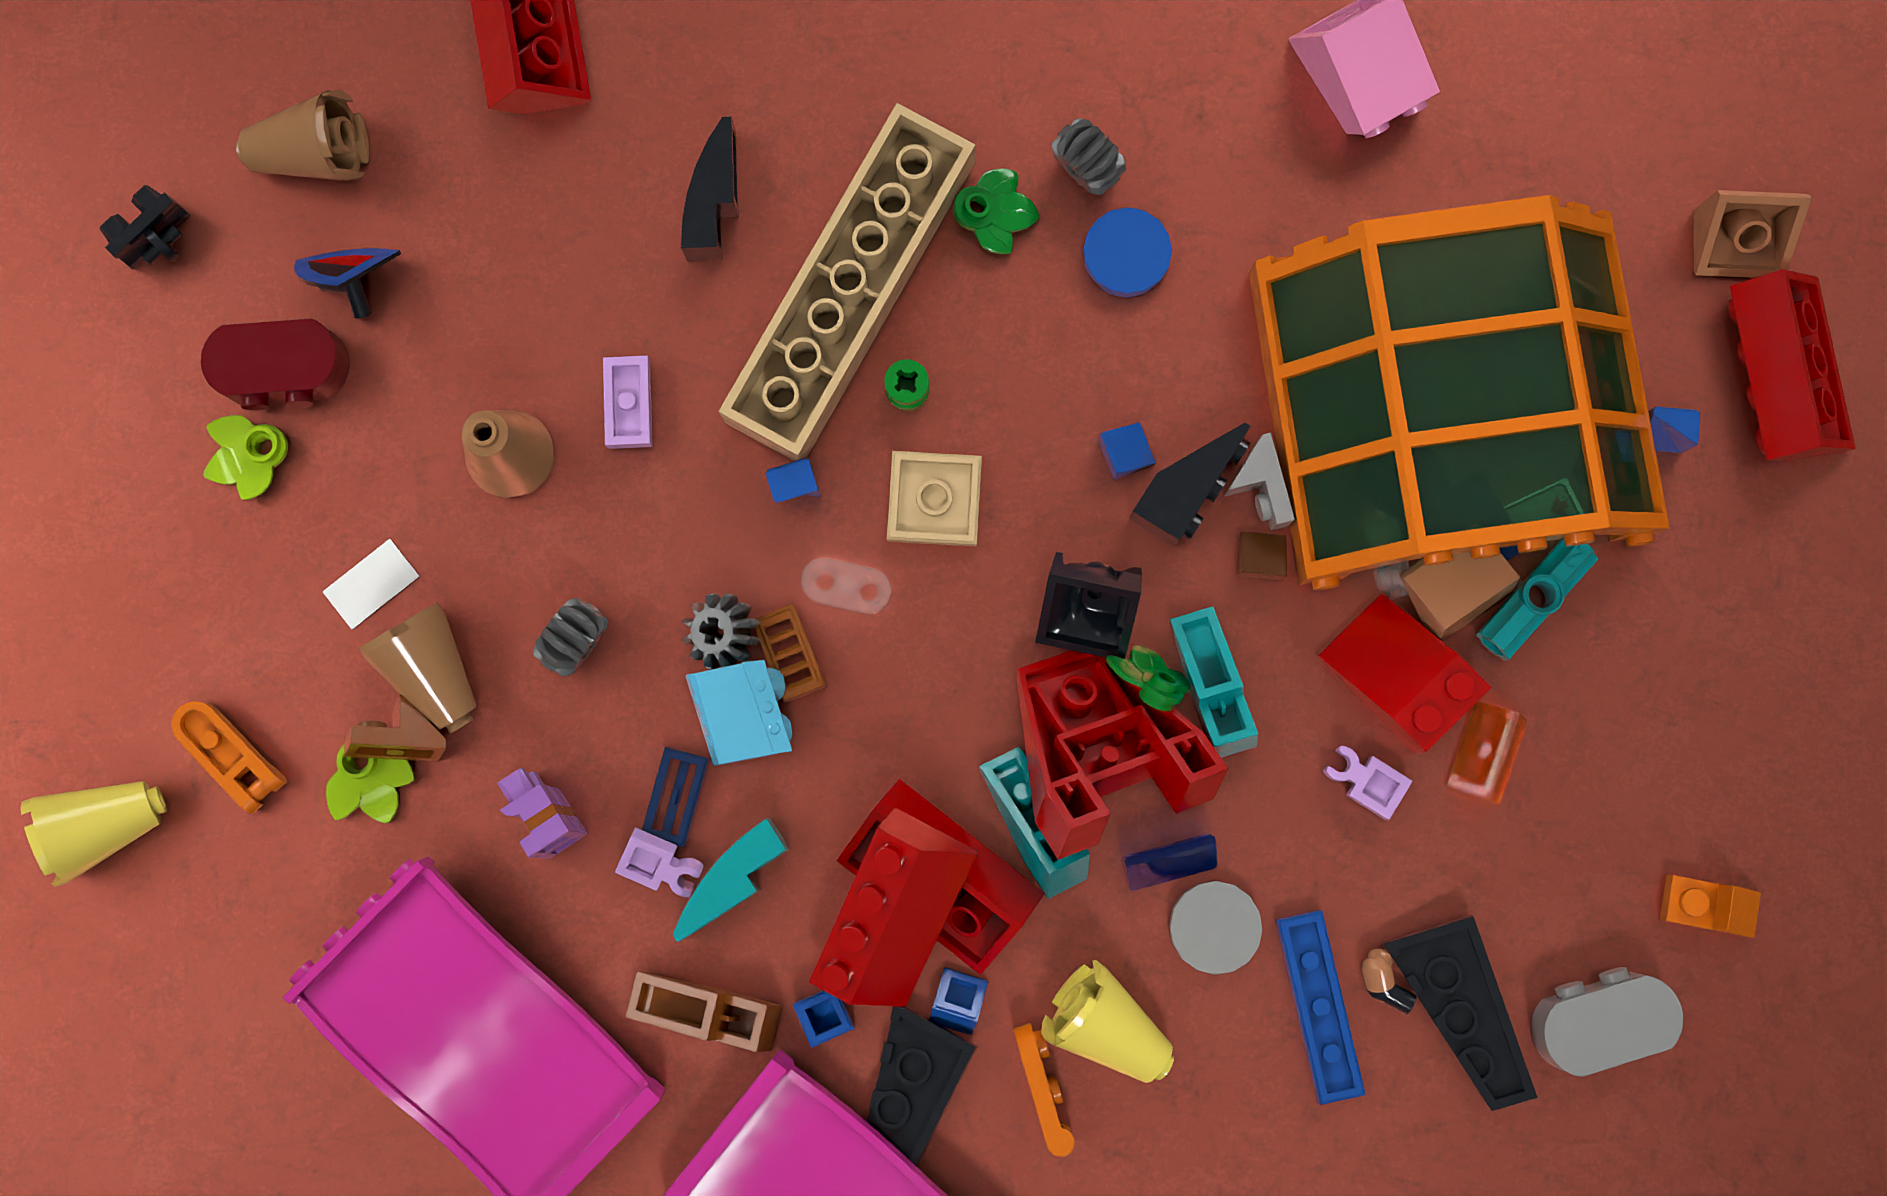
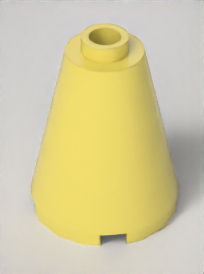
(89, 825)
(1107, 1026)

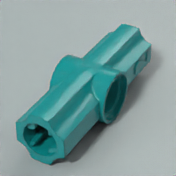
(1518, 616)

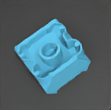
(741, 711)

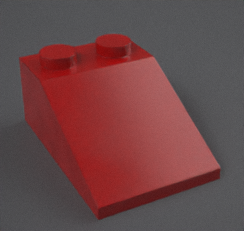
(1404, 674)

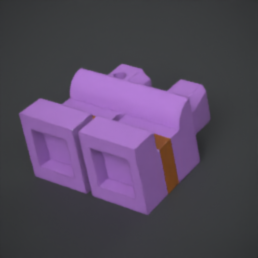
(544, 812)

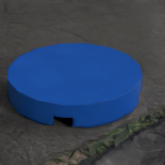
(1127, 252)

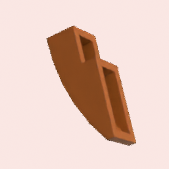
(704, 1011)

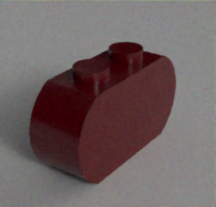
(275, 363)

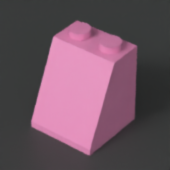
(1367, 64)

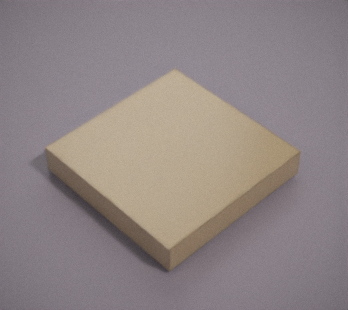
(934, 498)

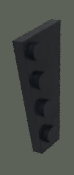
(1461, 995)
(916, 1080)

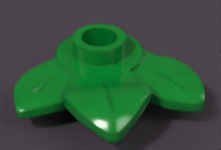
(1002, 210)
(1146, 669)

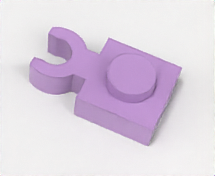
(1373, 785)
(651, 860)

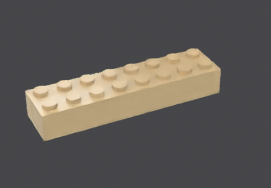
(849, 284)

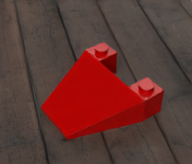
(1097, 736)

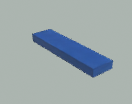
(1320, 1007)

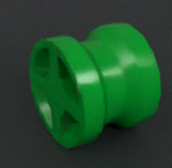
(911, 392)

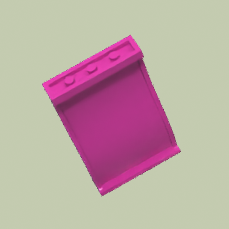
(472, 1038)
(798, 1142)

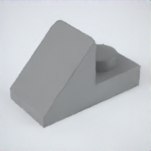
(1263, 472)

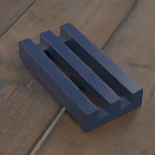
(693, 798)

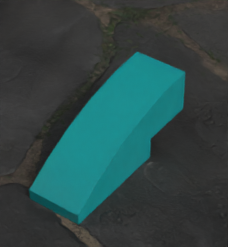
(1214, 682)
(731, 878)

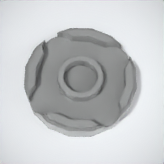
(1215, 927)

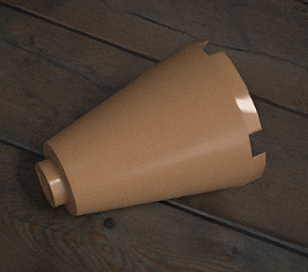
(308, 140)
(507, 452)
(425, 667)

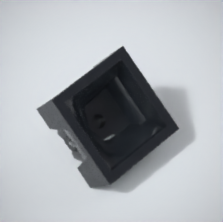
(1089, 607)

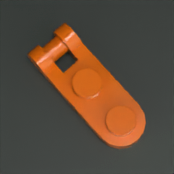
(225, 754)
(1044, 1090)

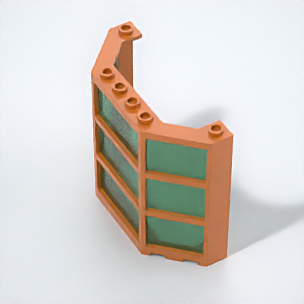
(1456, 388)

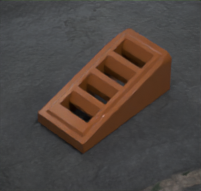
(805, 686)

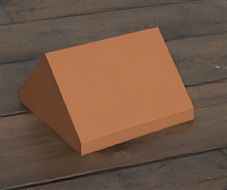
(1747, 232)
(1457, 591)

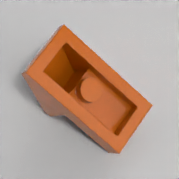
(1710, 906)

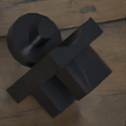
(149, 233)

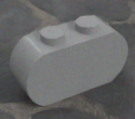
(1606, 1022)

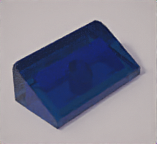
(1170, 862)

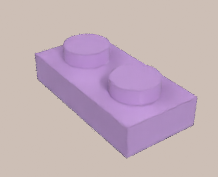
(627, 402)

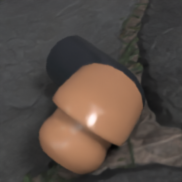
(1381, 984)

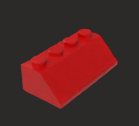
(530, 54)
(1790, 366)
(992, 899)
(893, 913)

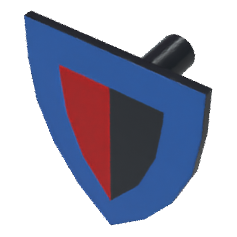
(342, 272)

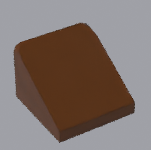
(1262, 556)

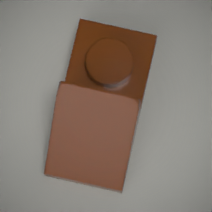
(408, 739)

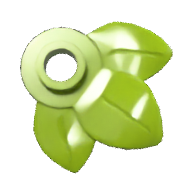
(241, 457)
(368, 788)

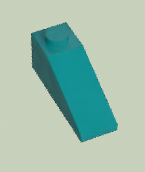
(1010, 788)

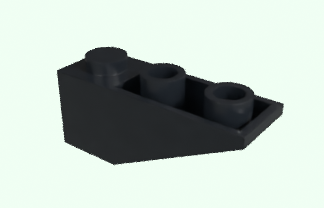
(1179, 490)

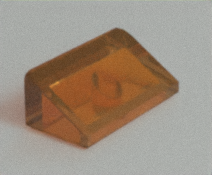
(1487, 752)

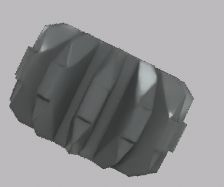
(1088, 156)
(726, 615)
(570, 637)

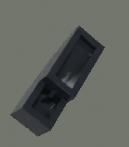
(711, 195)

